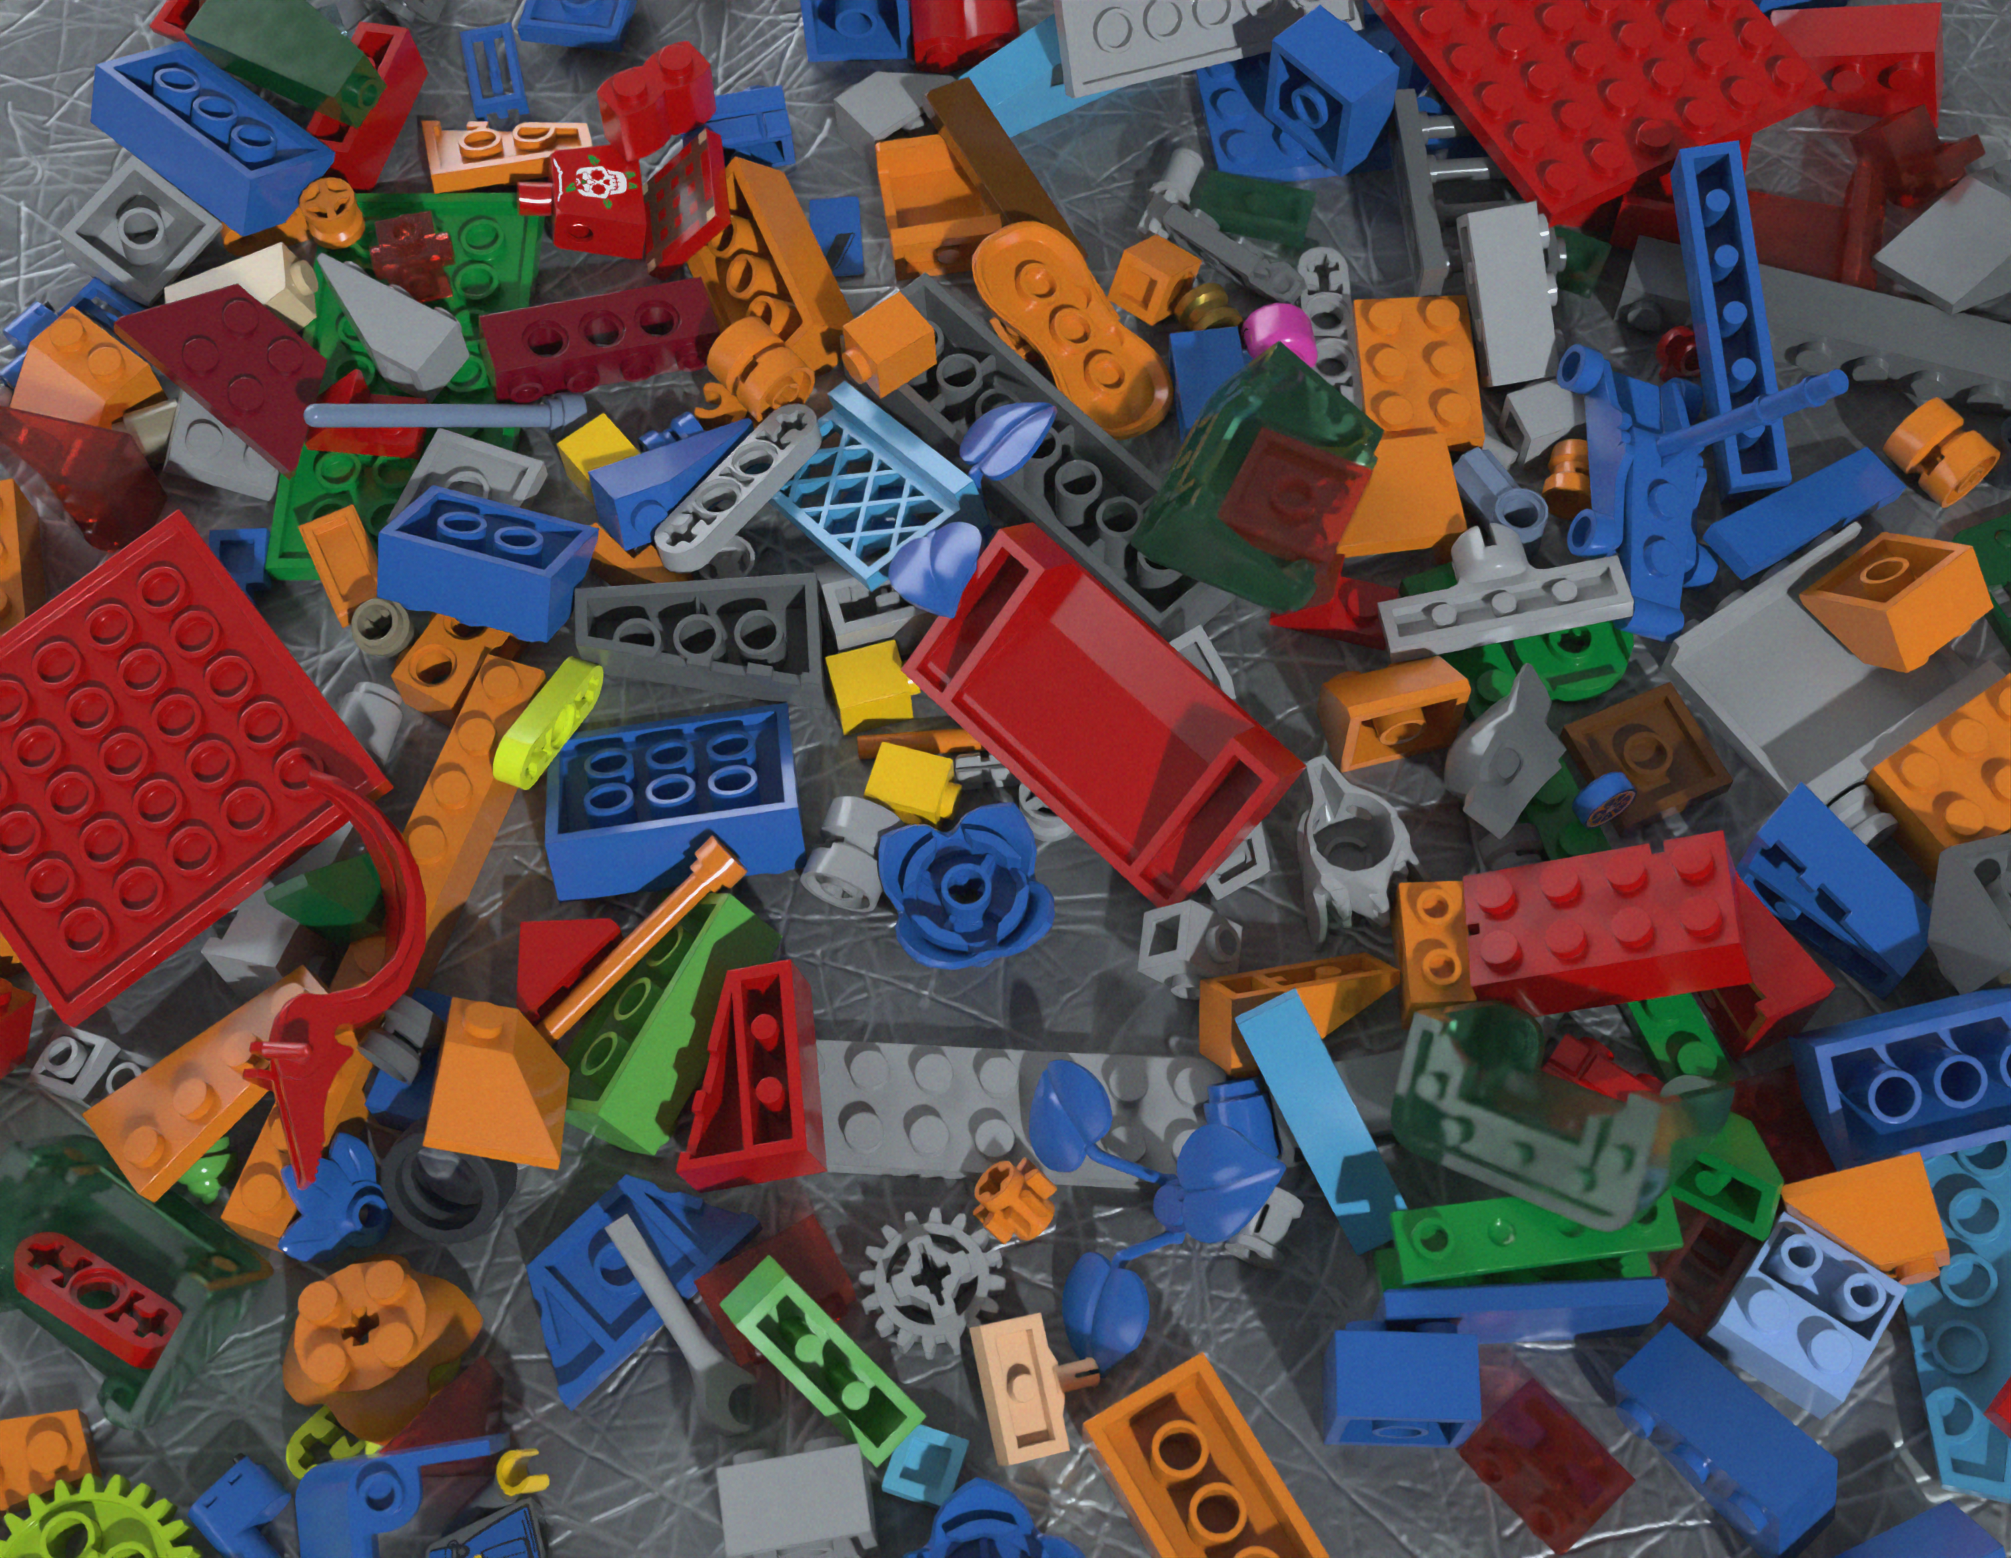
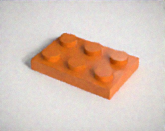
(1419, 368)

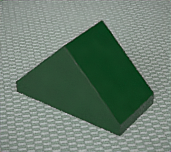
(334, 900)

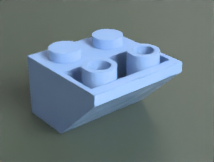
(1804, 1316)

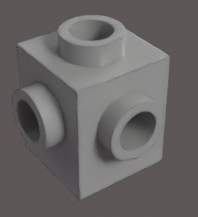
(1188, 945)

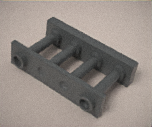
(1427, 217)

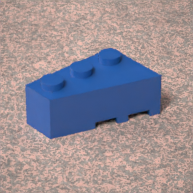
(1728, 1444)

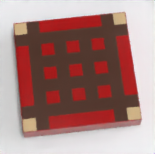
(685, 205)

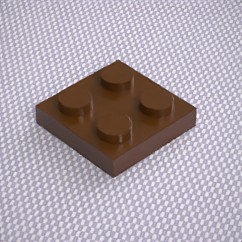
(1658, 751)

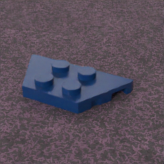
(590, 1298)

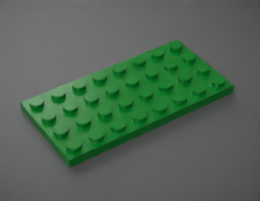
(492, 274)

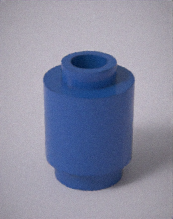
(1245, 1109)

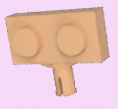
(1025, 1388)

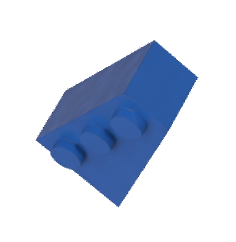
(1836, 893)

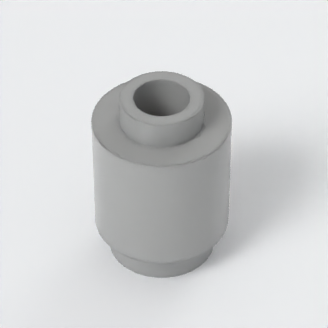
(373, 718)

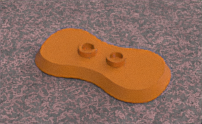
(1046, 295)

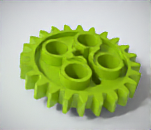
(116, 1522)

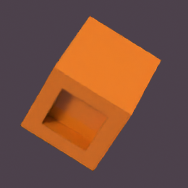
(1153, 279)

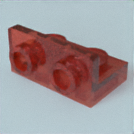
(1546, 1467)

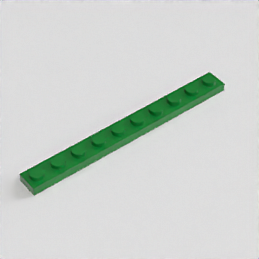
(1666, 1028)

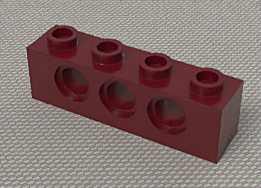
(572, 328)

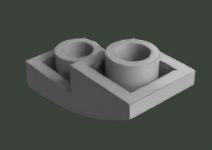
(85, 1066)

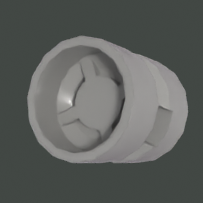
(848, 863)

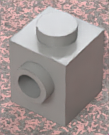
(1541, 418)

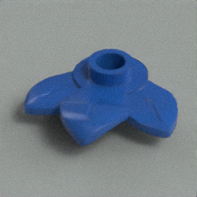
(333, 1204)

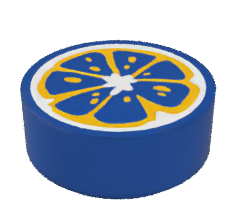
(1603, 799)

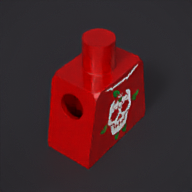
(591, 201)

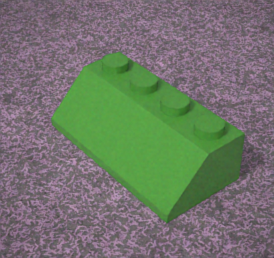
(653, 1028)

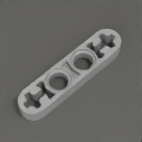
(1341, 340)
(696, 535)

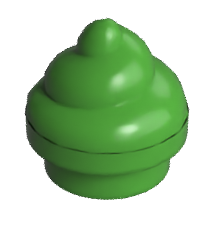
(211, 1171)

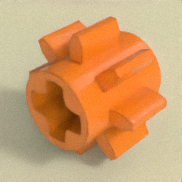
(1014, 1200)

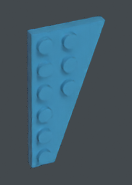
(1964, 1321)

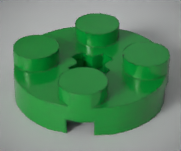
(1576, 675)

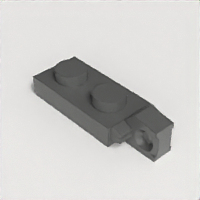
(1234, 259)

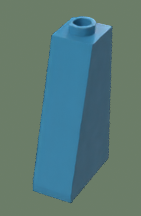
(1027, 81)

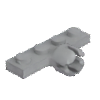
(1502, 599)

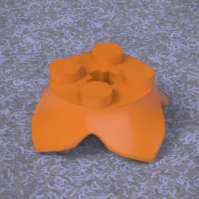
(385, 1381)

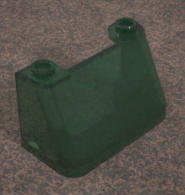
(1182, 523)
(1485, 1109)
(166, 1245)

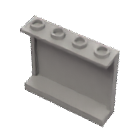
(1797, 695)

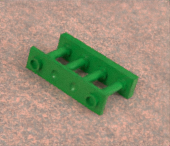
(1516, 1244)

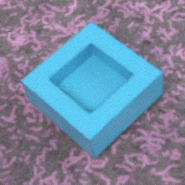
(926, 1466)

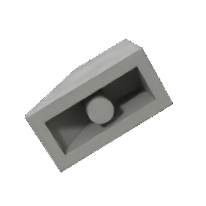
(885, 109)

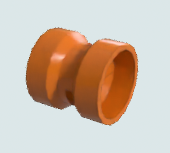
(1569, 485)

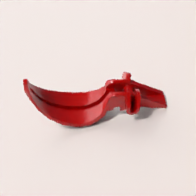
(302, 1037)

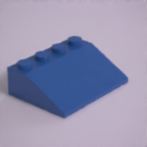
(646, 796)

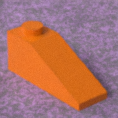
(1328, 987)

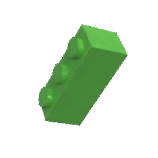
(822, 1360)

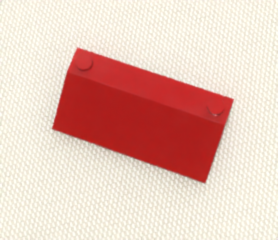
(1101, 716)

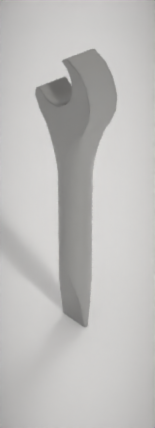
(711, 1371)

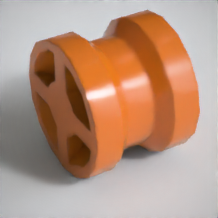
(332, 213)

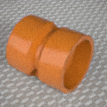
(759, 368)
(1927, 436)

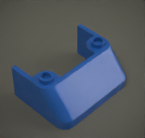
(357, 1497)

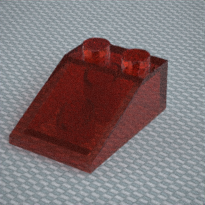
(83, 475)

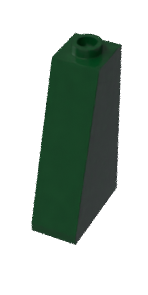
(289, 52)

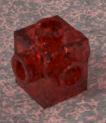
(414, 256)

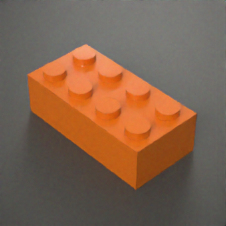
(1951, 780)
(1196, 1472)

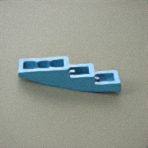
(1323, 1118)

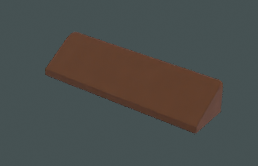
(991, 157)

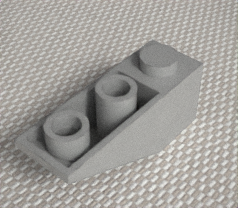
(406, 340)

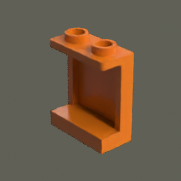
(930, 207)
(1409, 501)

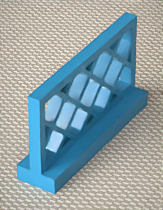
(897, 460)

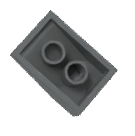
(1958, 246)

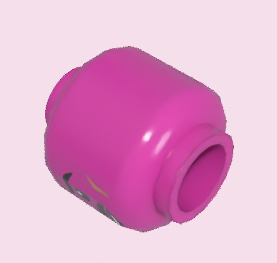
(1280, 323)

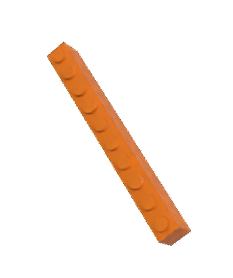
(450, 842)

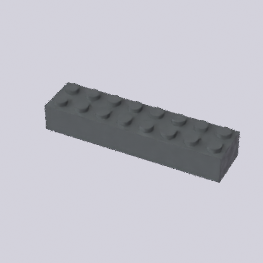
(1074, 486)

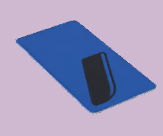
(838, 233)

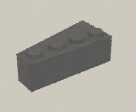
(711, 635)

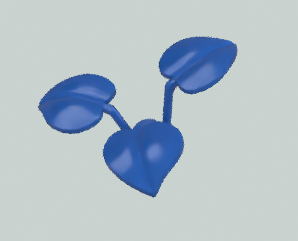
(938, 567)
(1216, 1194)

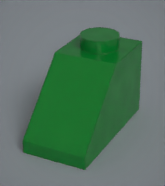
(1734, 1180)

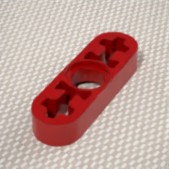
(87, 1273)

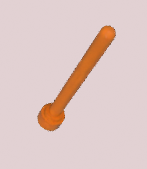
(711, 872)

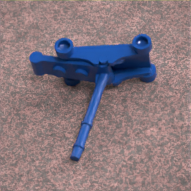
(1652, 477)

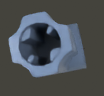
(1497, 498)

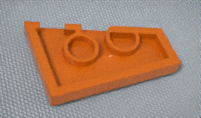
(491, 157)

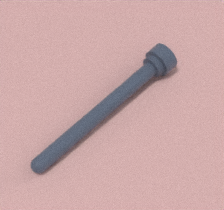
(558, 415)

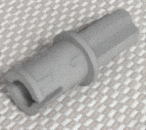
(1172, 188)

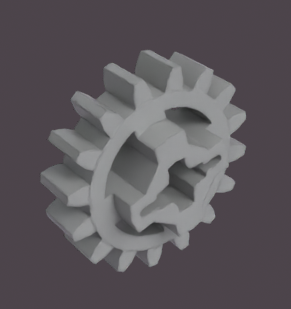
(909, 1294)

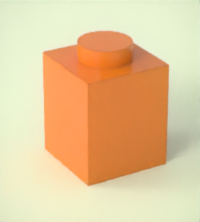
(888, 345)

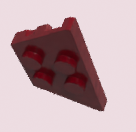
(235, 365)

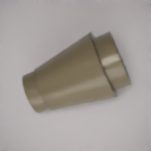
(383, 628)

